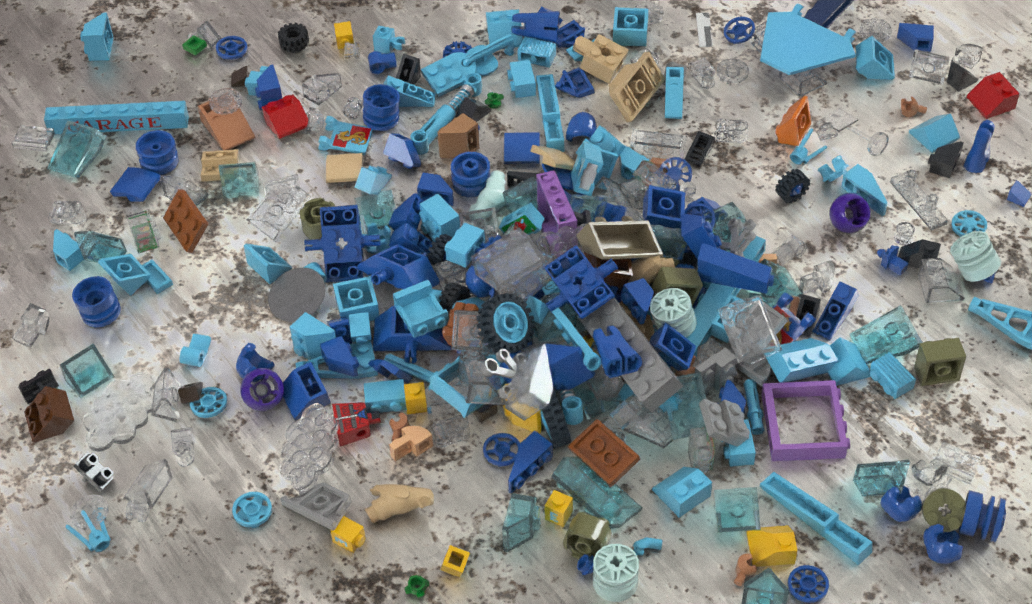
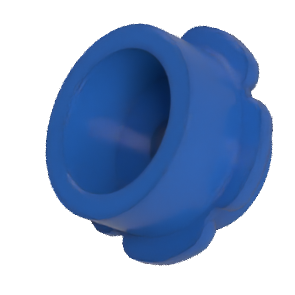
(585, 564)

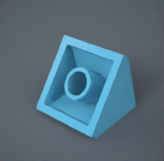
(936, 132)
(266, 262)
(125, 272)
(850, 364)

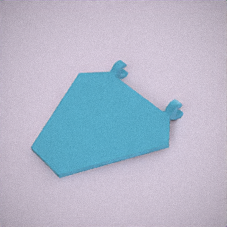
(799, 45)

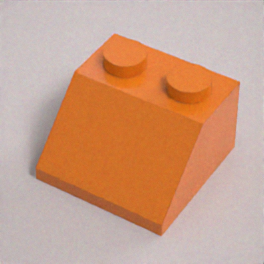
(794, 123)

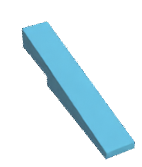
(550, 112)
(818, 517)

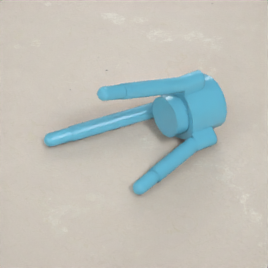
(800, 152)
(98, 539)

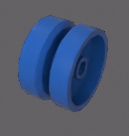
(157, 152)
(470, 173)

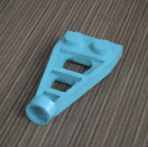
(984, 309)
(364, 354)
(591, 359)

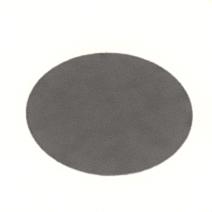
(296, 293)

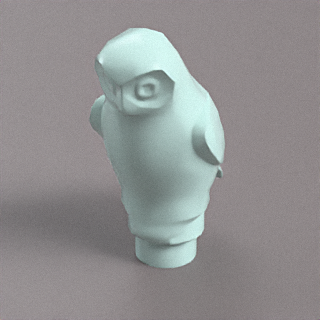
(492, 194)

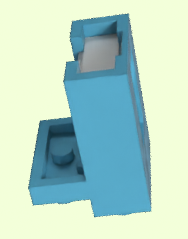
(590, 167)

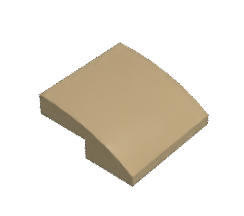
(554, 157)
(212, 160)
(343, 167)

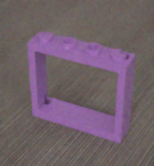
(553, 203)
(804, 451)

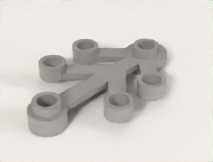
(735, 226)
(491, 367)

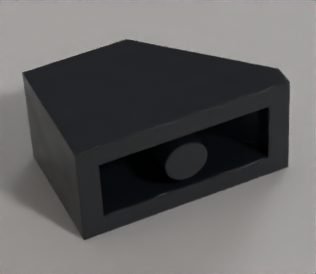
(945, 159)
(918, 250)

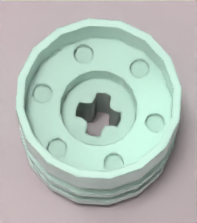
(975, 256)
(674, 308)
(615, 572)

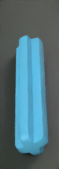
(411, 369)

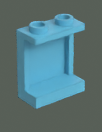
(420, 309)

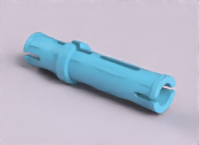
(754, 412)

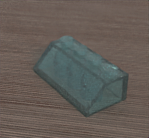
(594, 493)

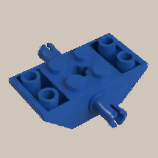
(341, 261)
(399, 267)
(579, 282)
(393, 335)

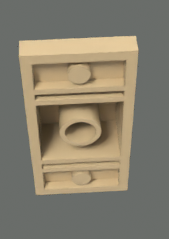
(635, 86)

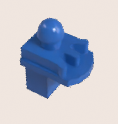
(891, 260)

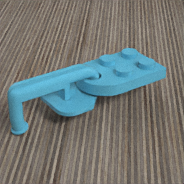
(450, 71)

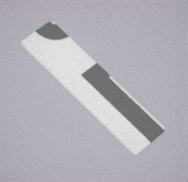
(704, 30)

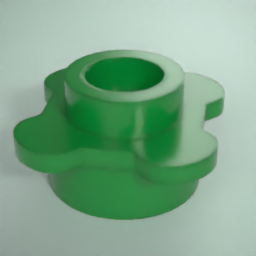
(494, 100)
(417, 580)

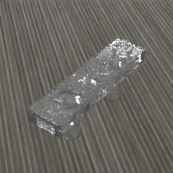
(922, 204)

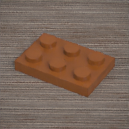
(185, 220)
(604, 453)

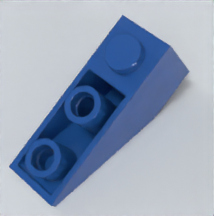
(836, 310)
(531, 455)

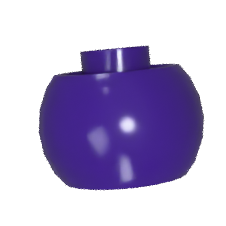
(856, 213)
(257, 404)

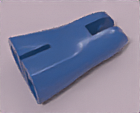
(538, 25)
(980, 151)
(615, 353)

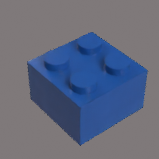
(663, 206)

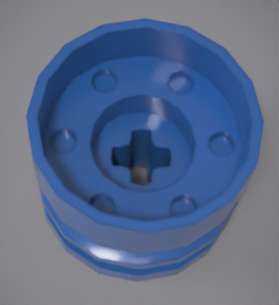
(381, 107)
(96, 301)
(983, 516)

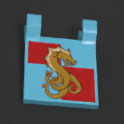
(345, 137)

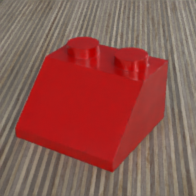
(993, 96)
(285, 116)

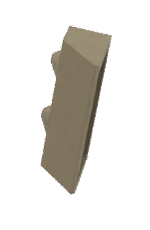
(619, 239)

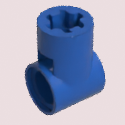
(379, 62)

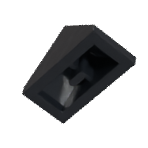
(409, 69)
(960, 77)
(473, 109)
(808, 305)

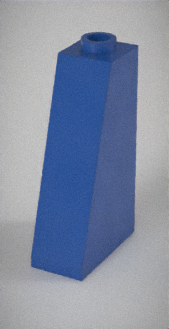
(733, 270)

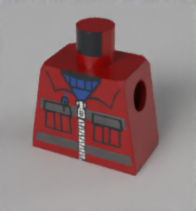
(354, 421)

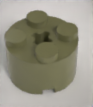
(311, 217)
(936, 499)
(587, 535)

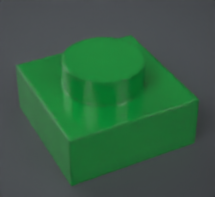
(194, 45)

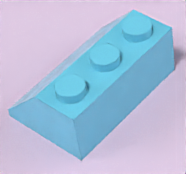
(802, 360)

